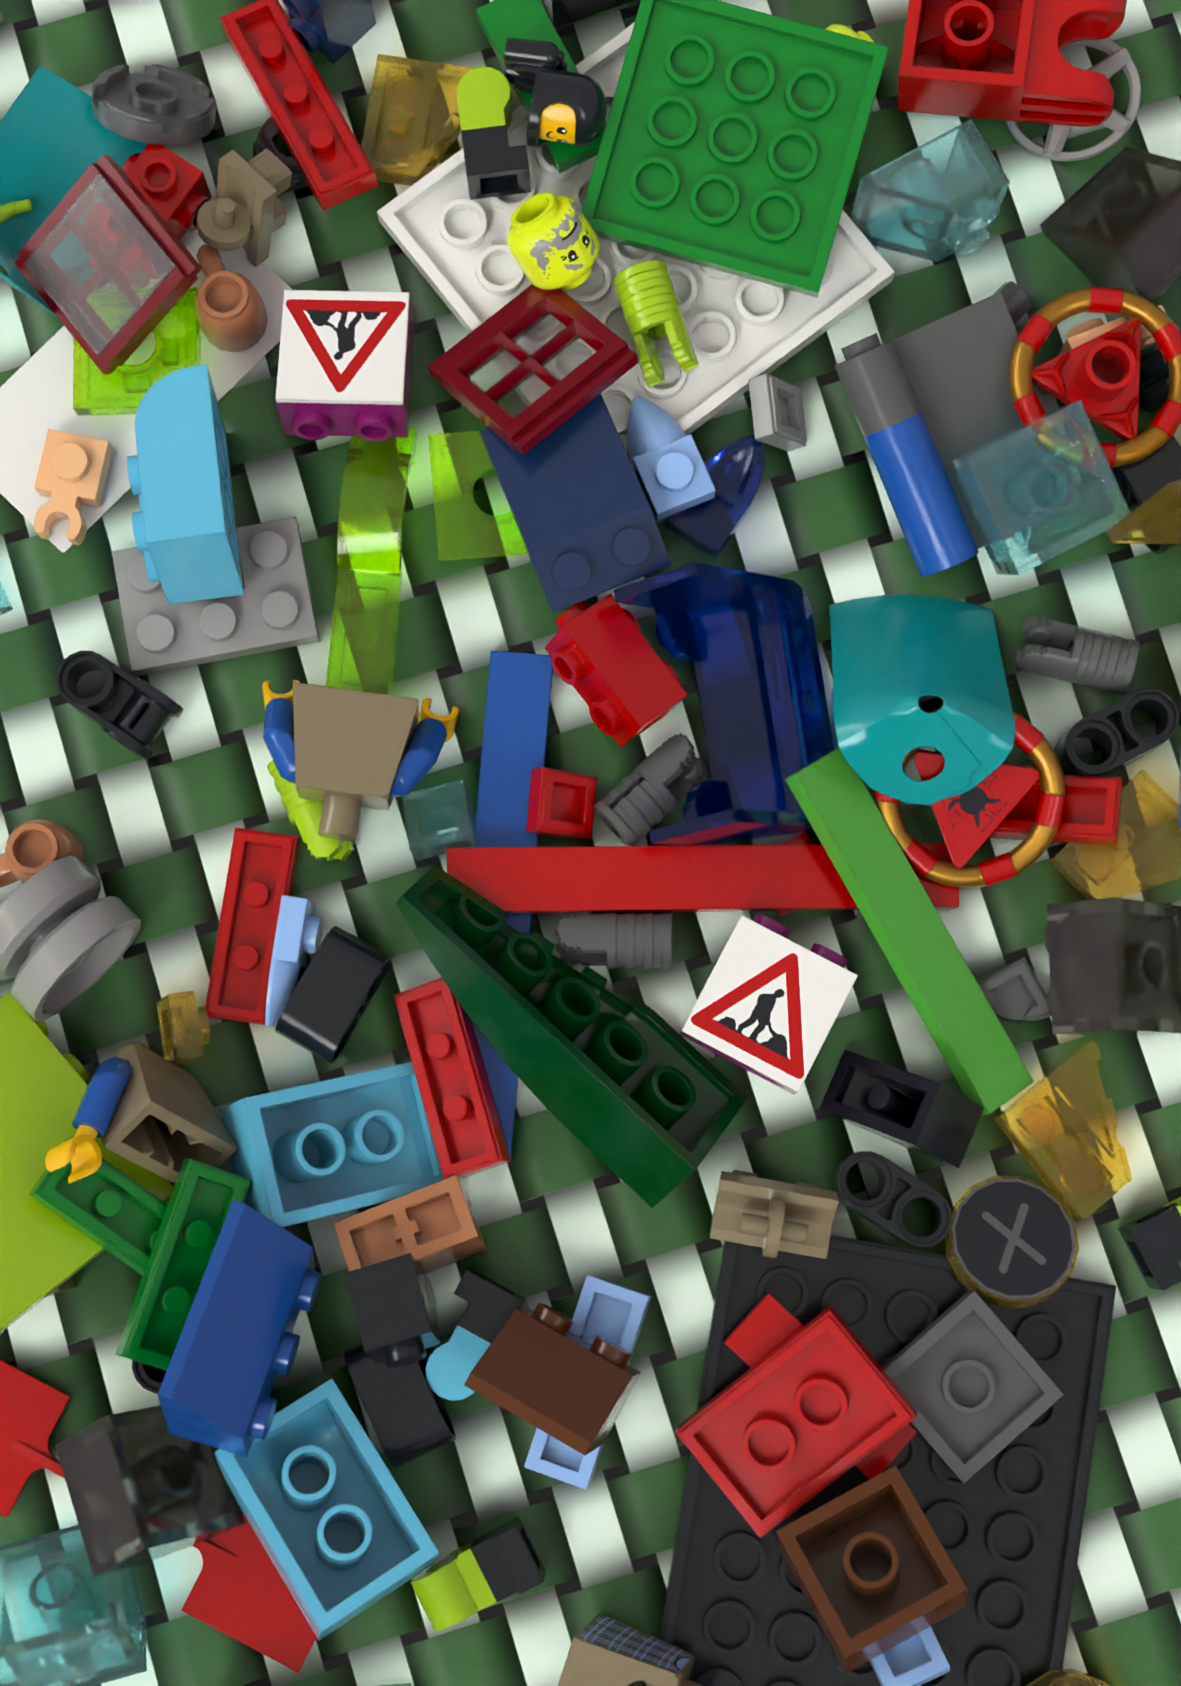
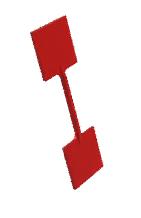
(238, 1582)

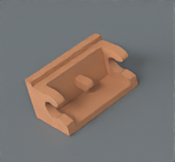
(428, 1223)

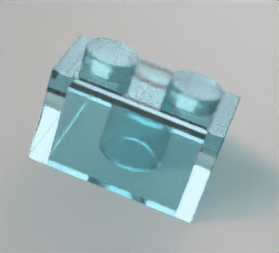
(933, 197)
(1039, 489)
(62, 1620)

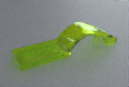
(369, 563)

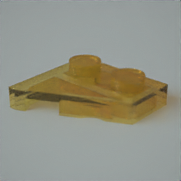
(410, 117)
(1146, 848)
(1070, 1133)

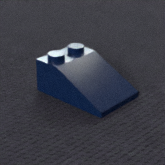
(579, 508)

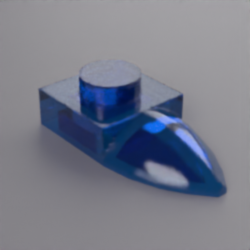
(736, 478)

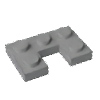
(268, 617)

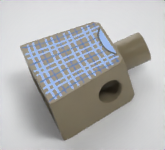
(621, 1655)

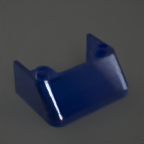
(755, 692)

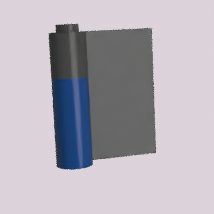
(926, 403)

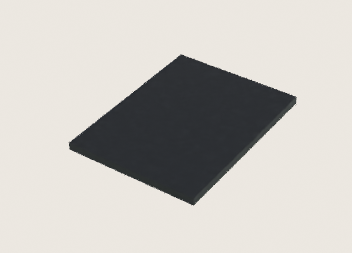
(1004, 1529)

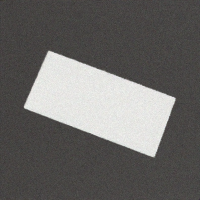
(42, 399)

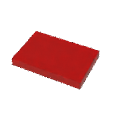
(796, 1421)

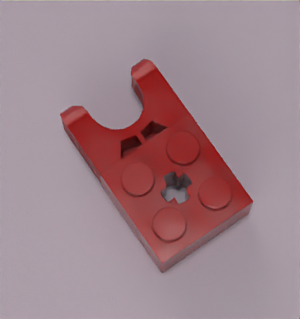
(1005, 60)

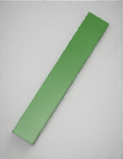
(909, 931)

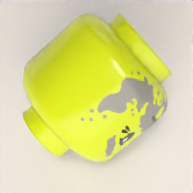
(553, 242)

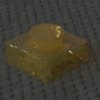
(182, 1027)

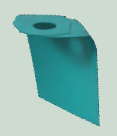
(43, 151)
(909, 648)

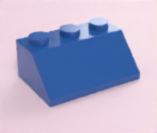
(239, 1333)

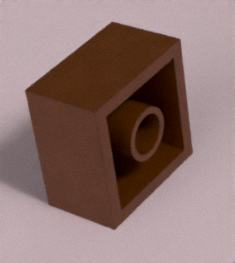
(872, 1568)

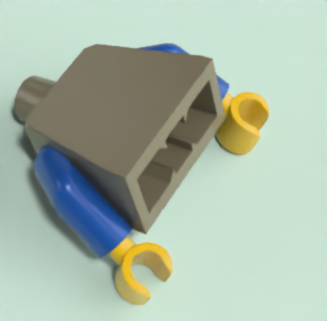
(351, 748)
(145, 1114)

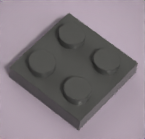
(970, 1385)

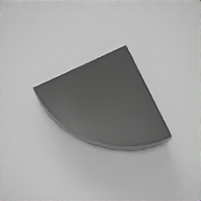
(1016, 993)

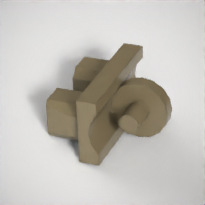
(245, 205)
(773, 1214)

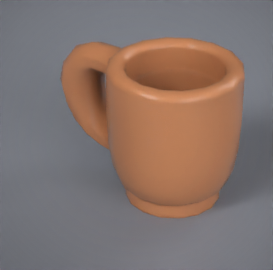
(228, 305)
(34, 847)

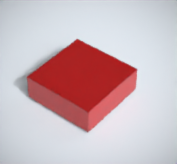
(561, 804)

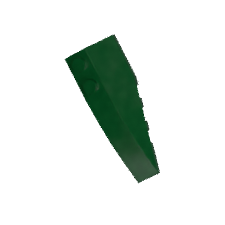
(590, 1058)

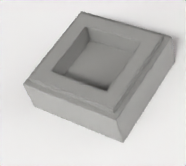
(777, 412)

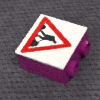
(345, 364)
(769, 1002)

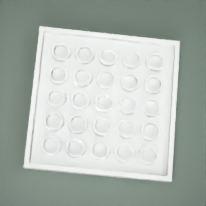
(732, 321)

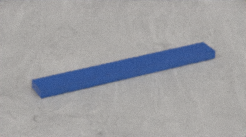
(511, 747)

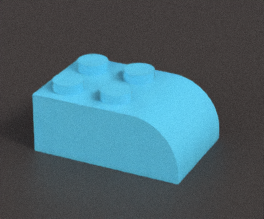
(185, 490)
(327, 1510)

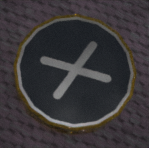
(1012, 1241)

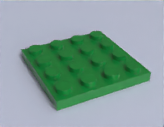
(733, 140)

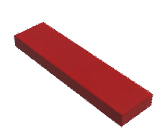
(299, 103)

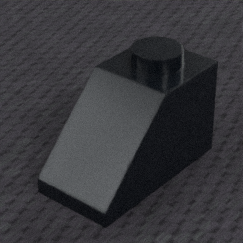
(902, 1108)
(394, 1310)

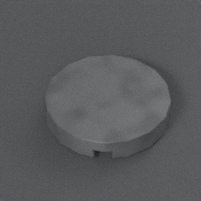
(154, 105)

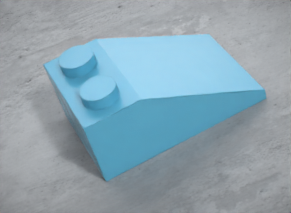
(333, 1145)

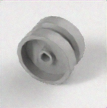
(61, 936)

